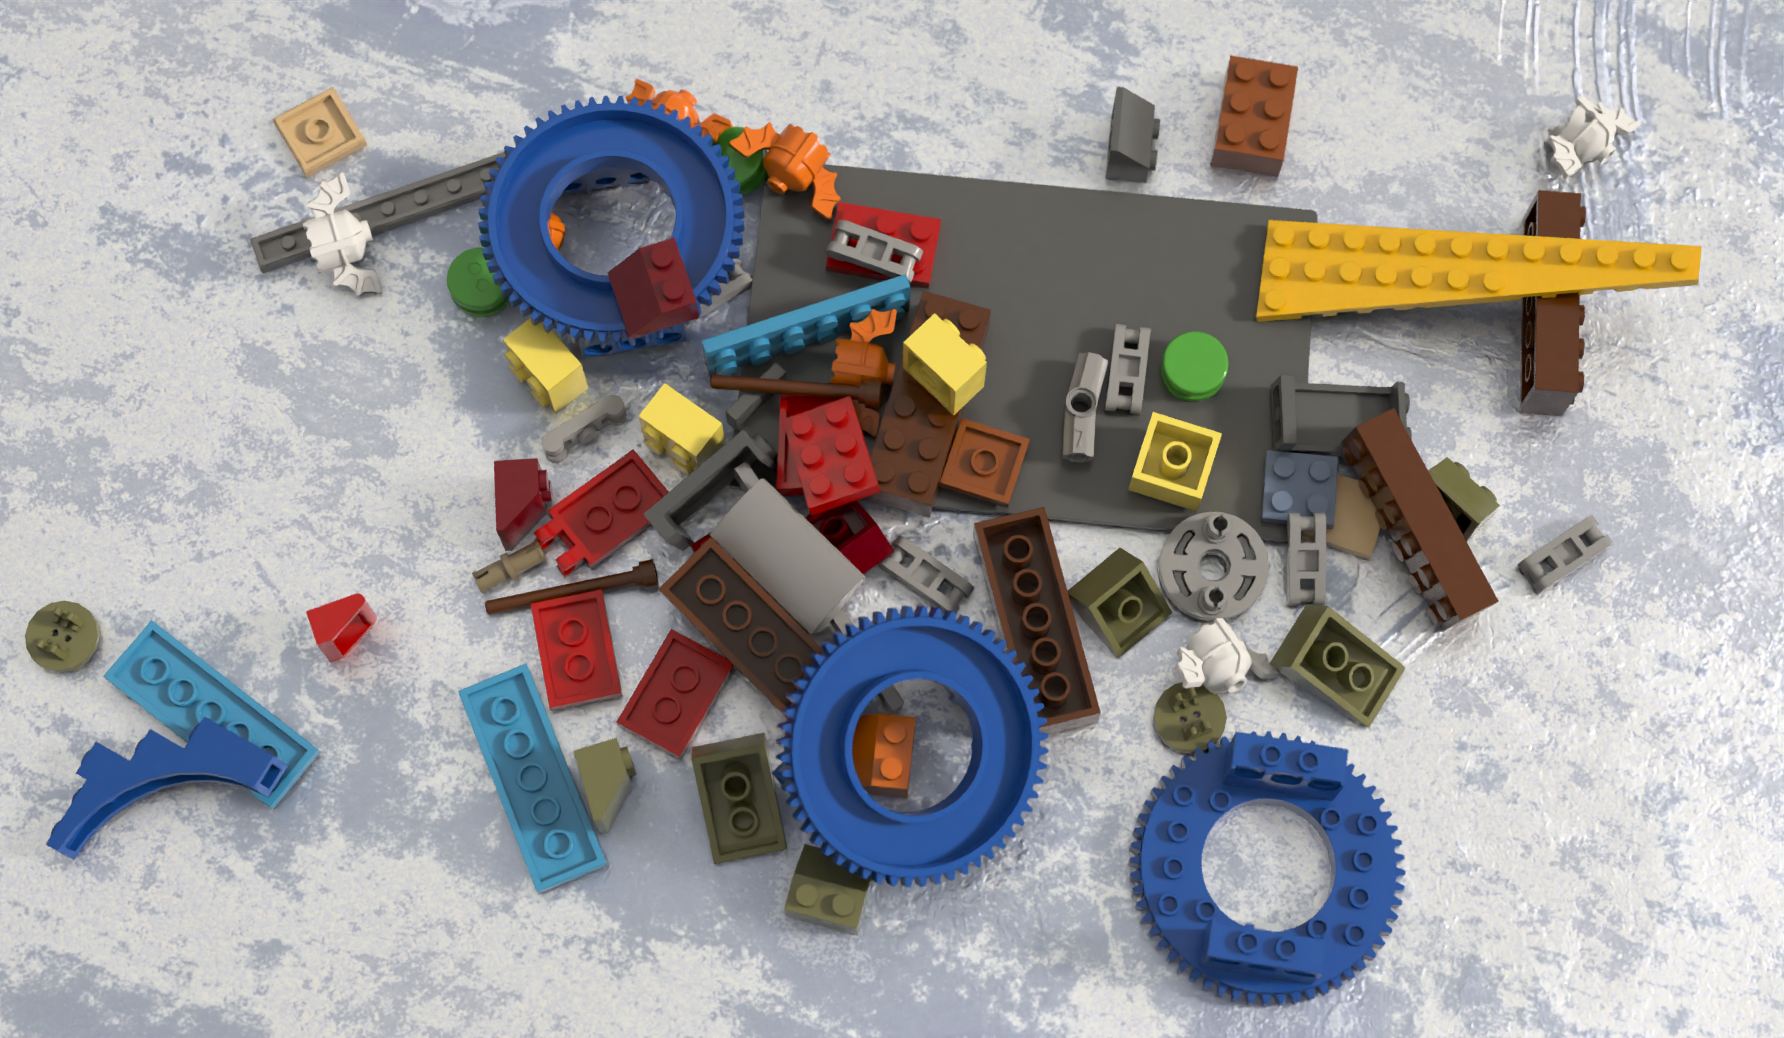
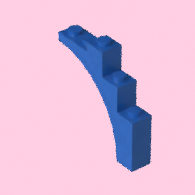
(158, 764)

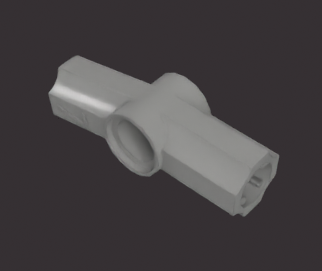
(1079, 426)

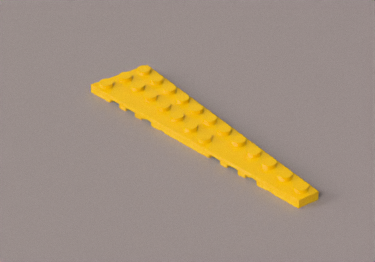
(1373, 267)

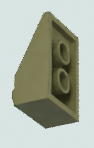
(1337, 664)
(738, 798)

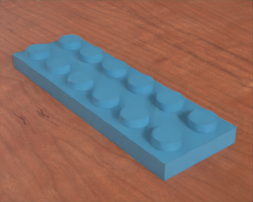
(803, 326)
(184, 688)
(532, 778)

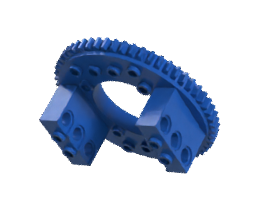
(592, 151)
(821, 730)
(1248, 960)

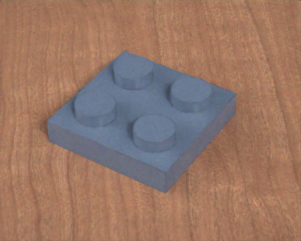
(1298, 485)

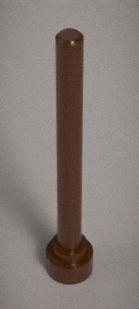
(866, 393)
(642, 576)

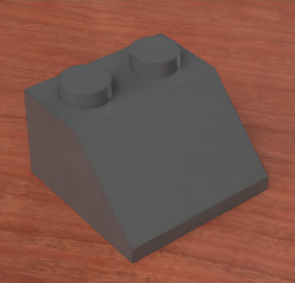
(1131, 138)

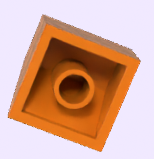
(884, 753)

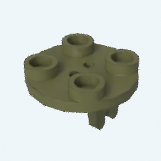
(53, 651)
(1195, 732)

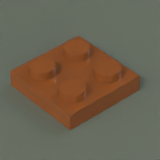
(984, 463)

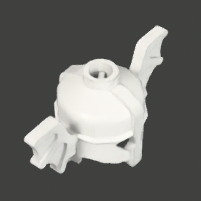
(1588, 135)
(339, 238)
(1220, 660)

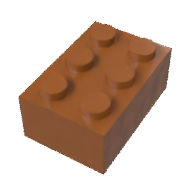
(1254, 116)

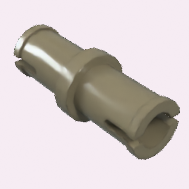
(509, 566)

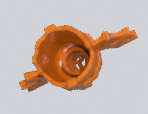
(684, 104)
(792, 163)
(862, 360)

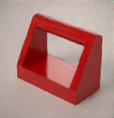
(341, 625)

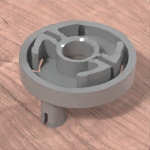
(1215, 535)

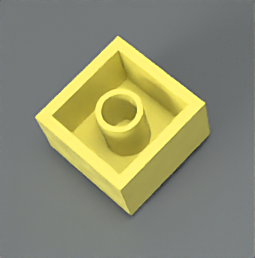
(944, 363)
(545, 365)
(680, 430)
(1175, 461)

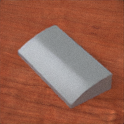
(787, 556)

